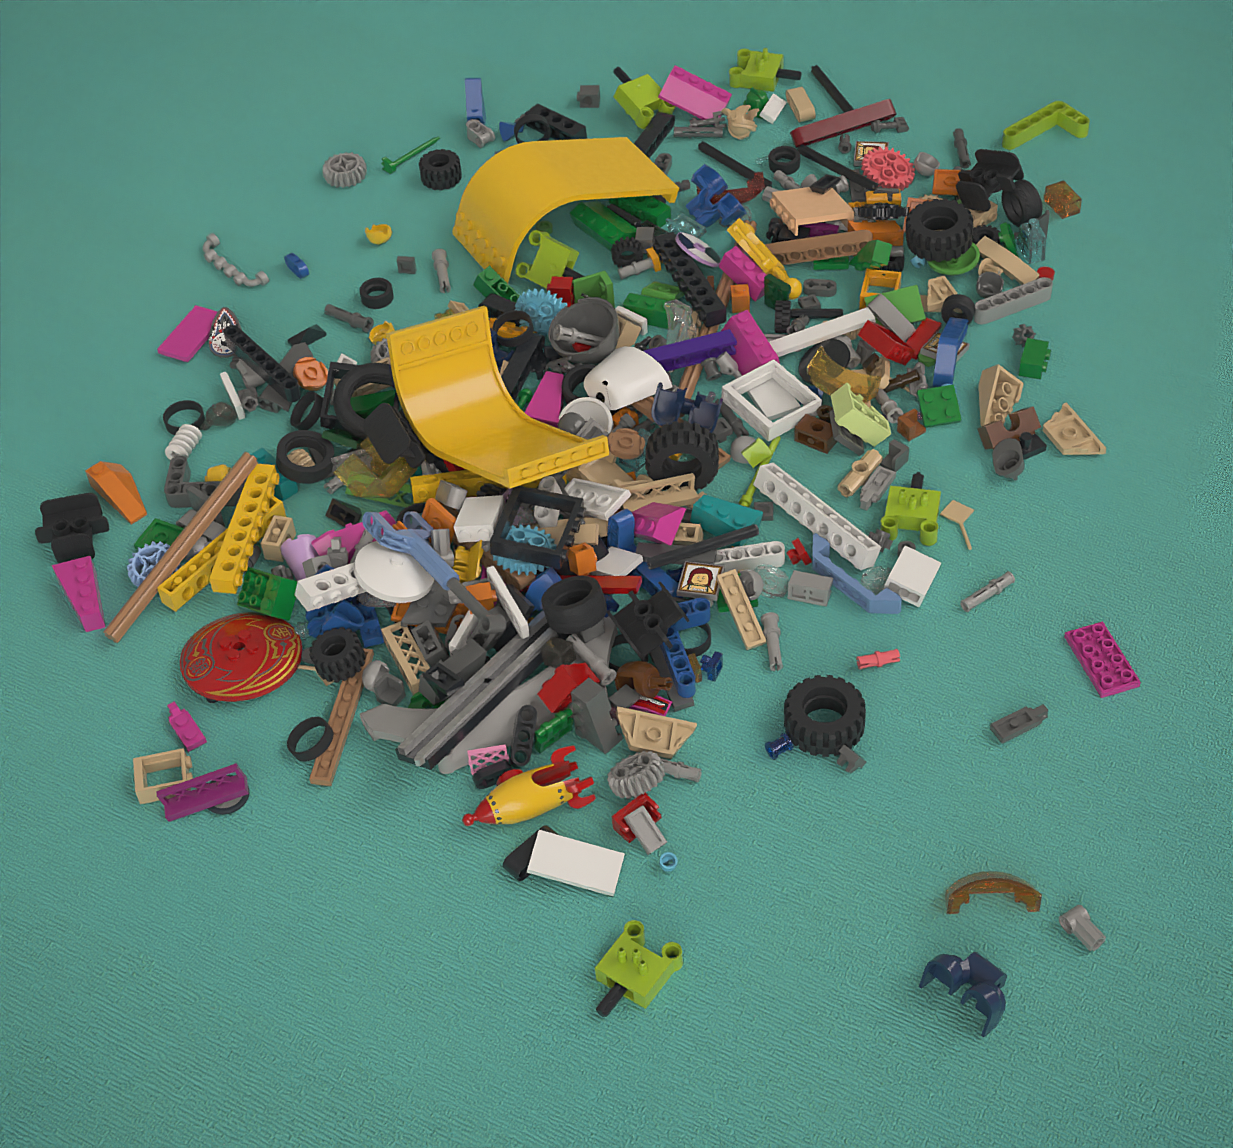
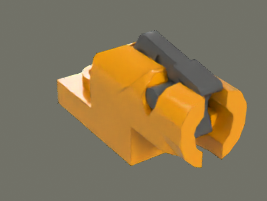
(881, 195)

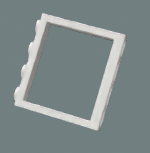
(769, 430)

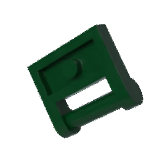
(775, 290)

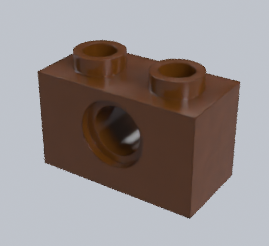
(815, 434)

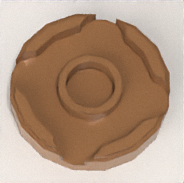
(626, 443)

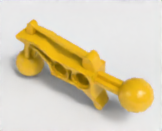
(764, 258)

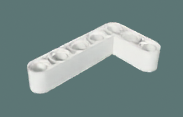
(751, 556)

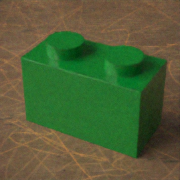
(1034, 358)

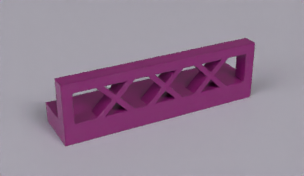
(205, 794)

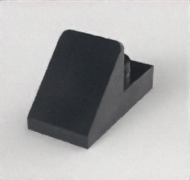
(443, 680)

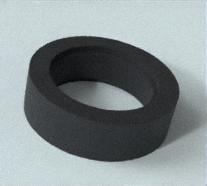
(303, 474)

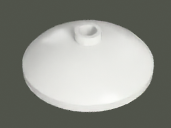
(591, 408)

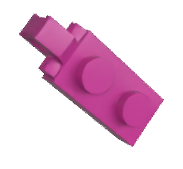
(185, 727)

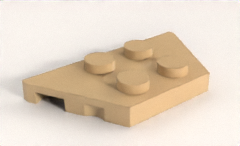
(1072, 434)
(653, 732)

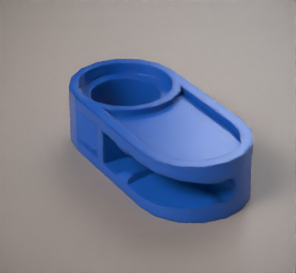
(296, 265)

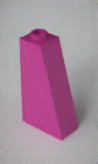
(547, 400)

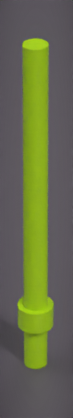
(746, 499)

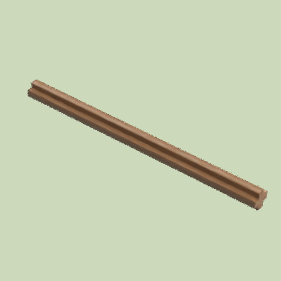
(180, 547)

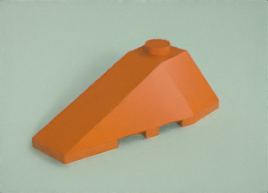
(117, 488)

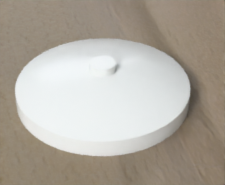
(391, 574)

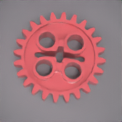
(888, 168)

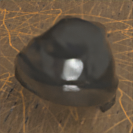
(219, 415)

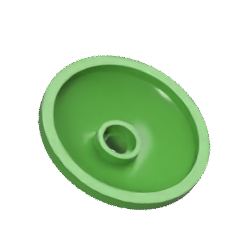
(958, 266)

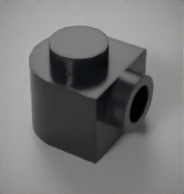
(550, 354)

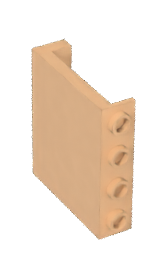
(807, 207)

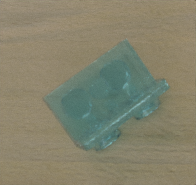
(686, 225)

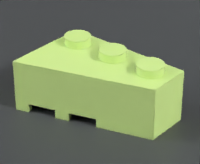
(858, 417)

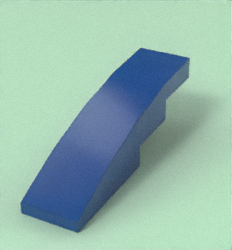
(370, 631)

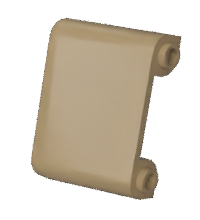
(606, 472)

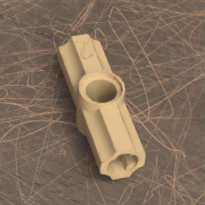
(860, 473)

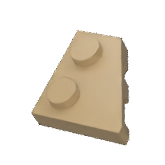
(938, 291)

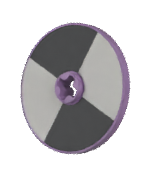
(698, 249)

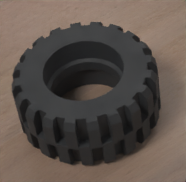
(943, 215)
(685, 439)
(824, 693)

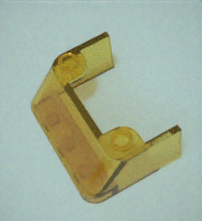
(365, 483)

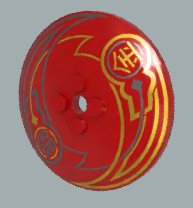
(223, 673)

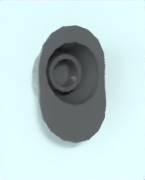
(1008, 458)

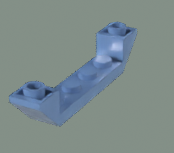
(885, 602)

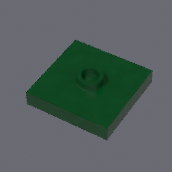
(342, 437)

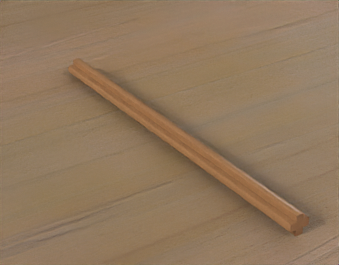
(692, 373)

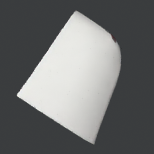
(629, 376)

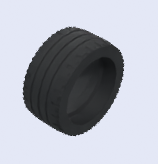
(574, 604)

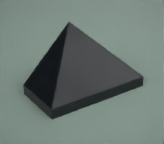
(308, 335)
(343, 512)

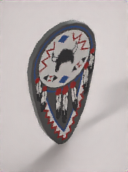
(216, 337)

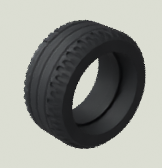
(1022, 203)
(574, 378)

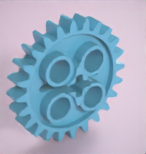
(540, 307)
(526, 535)

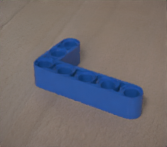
(948, 347)
(621, 536)
(676, 658)

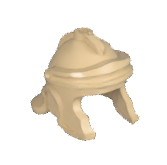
(739, 122)

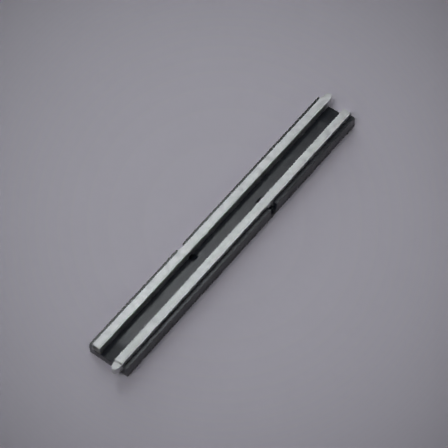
(478, 696)

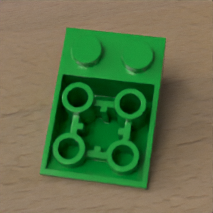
(268, 593)

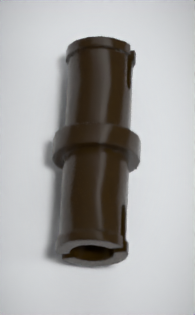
(902, 380)

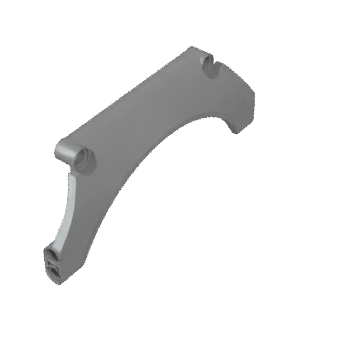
(497, 728)

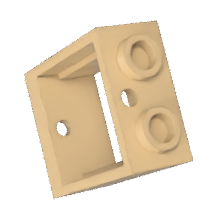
(159, 762)

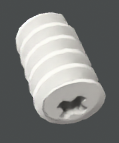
(183, 442)

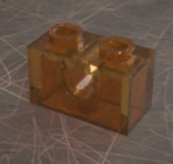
(1062, 199)

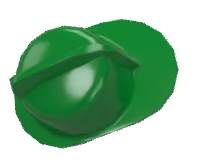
(757, 100)

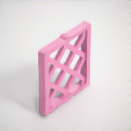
(479, 753)

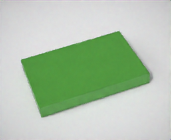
(907, 302)

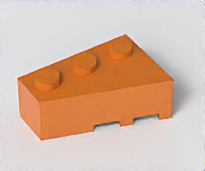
(882, 230)

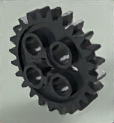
(881, 211)

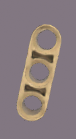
(800, 104)

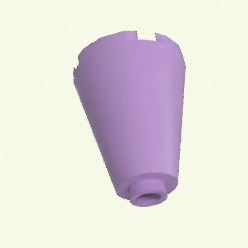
(297, 552)

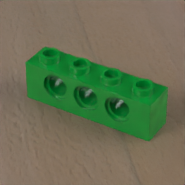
(644, 208)

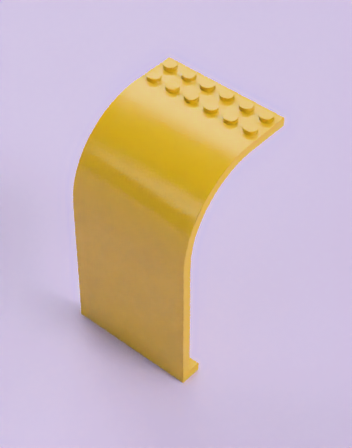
(538, 176)
(464, 411)

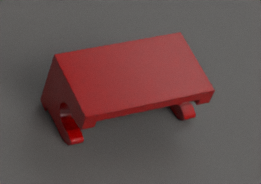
(619, 823)

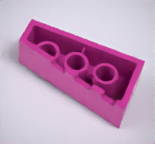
(81, 587)

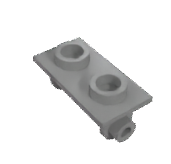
(921, 384)

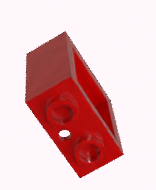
(886, 342)

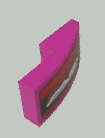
(656, 705)

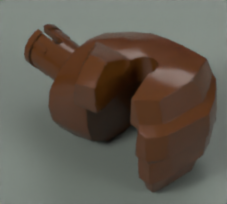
(642, 677)

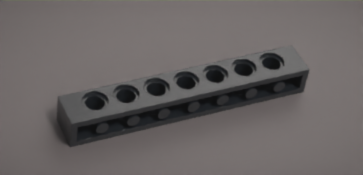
(690, 280)

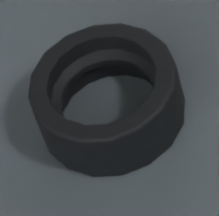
(784, 152)
(379, 301)

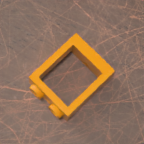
(875, 278)

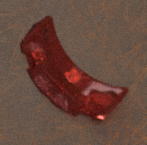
(743, 194)

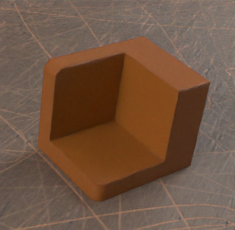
(909, 426)

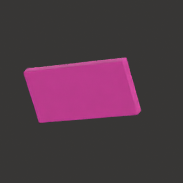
(189, 334)
(1102, 659)

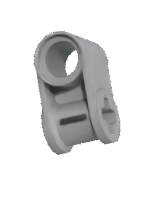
(479, 133)

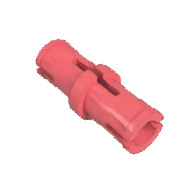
(878, 659)

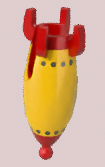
(532, 793)

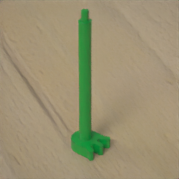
(390, 167)

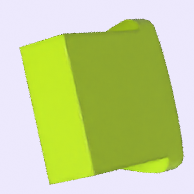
(756, 452)

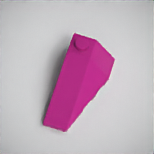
(349, 536)

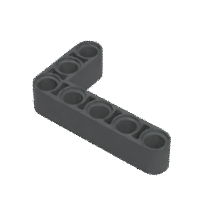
(178, 482)

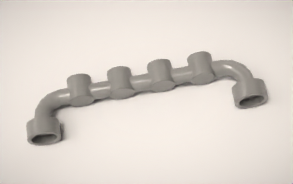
(230, 270)

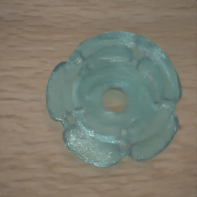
(302, 630)

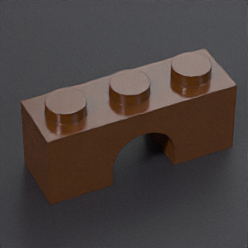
(1021, 421)

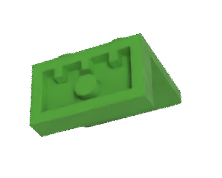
(594, 285)

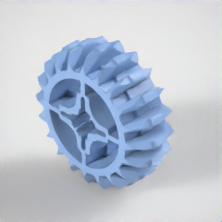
(148, 558)

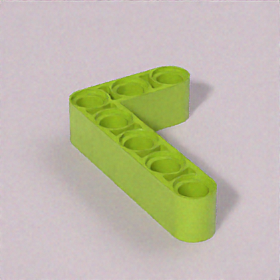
(1044, 119)

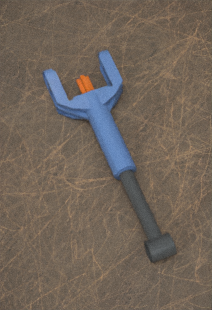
(414, 541)

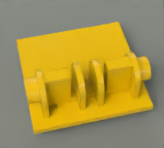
(467, 562)

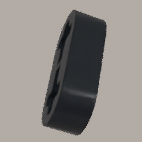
(489, 775)

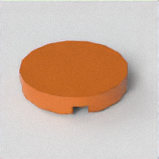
(310, 373)

